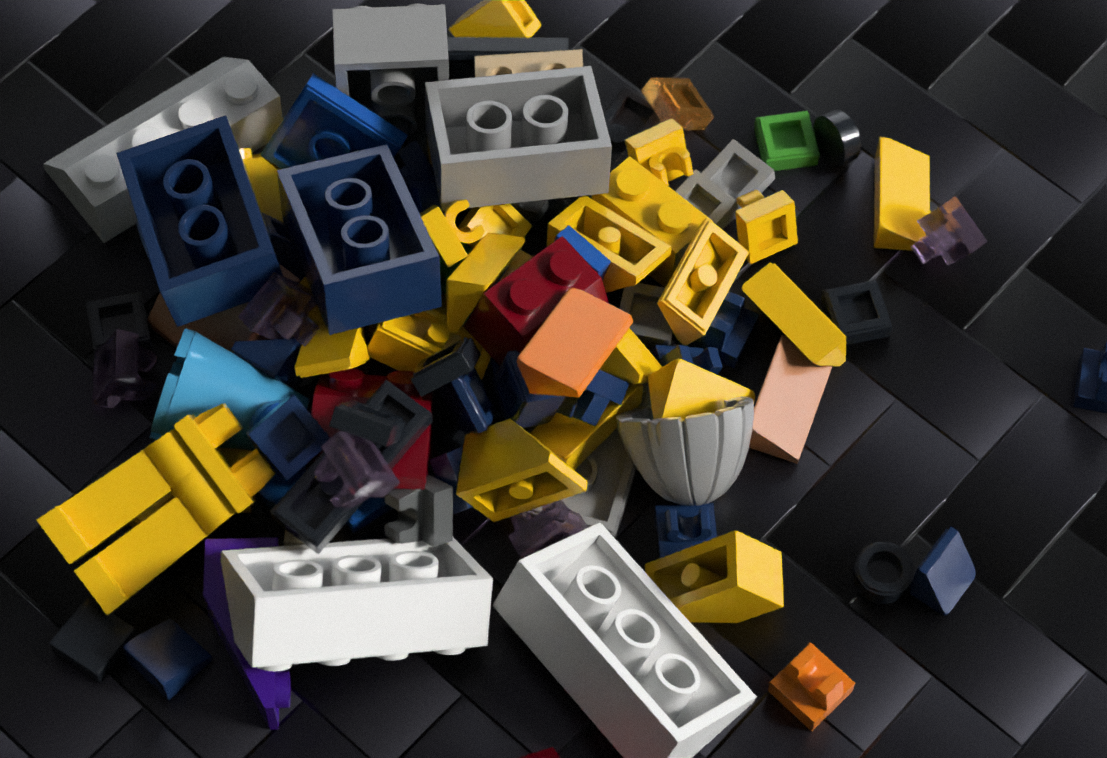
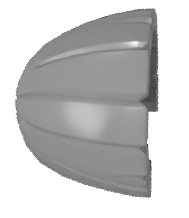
(690, 458)

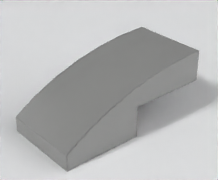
(725, 179)

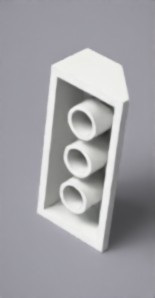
(91, 170)
(355, 601)
(621, 647)

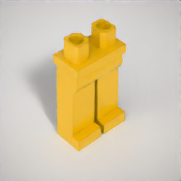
(178, 463)

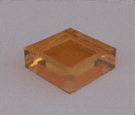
(678, 100)

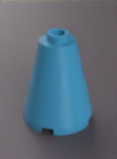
(213, 376)

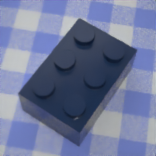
(199, 220)
(359, 239)

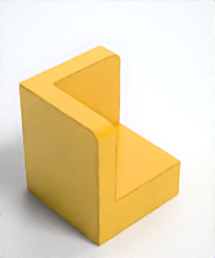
(497, 19)

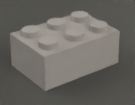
(388, 57)
(517, 137)

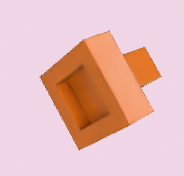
(811, 686)

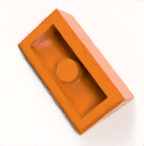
(572, 345)

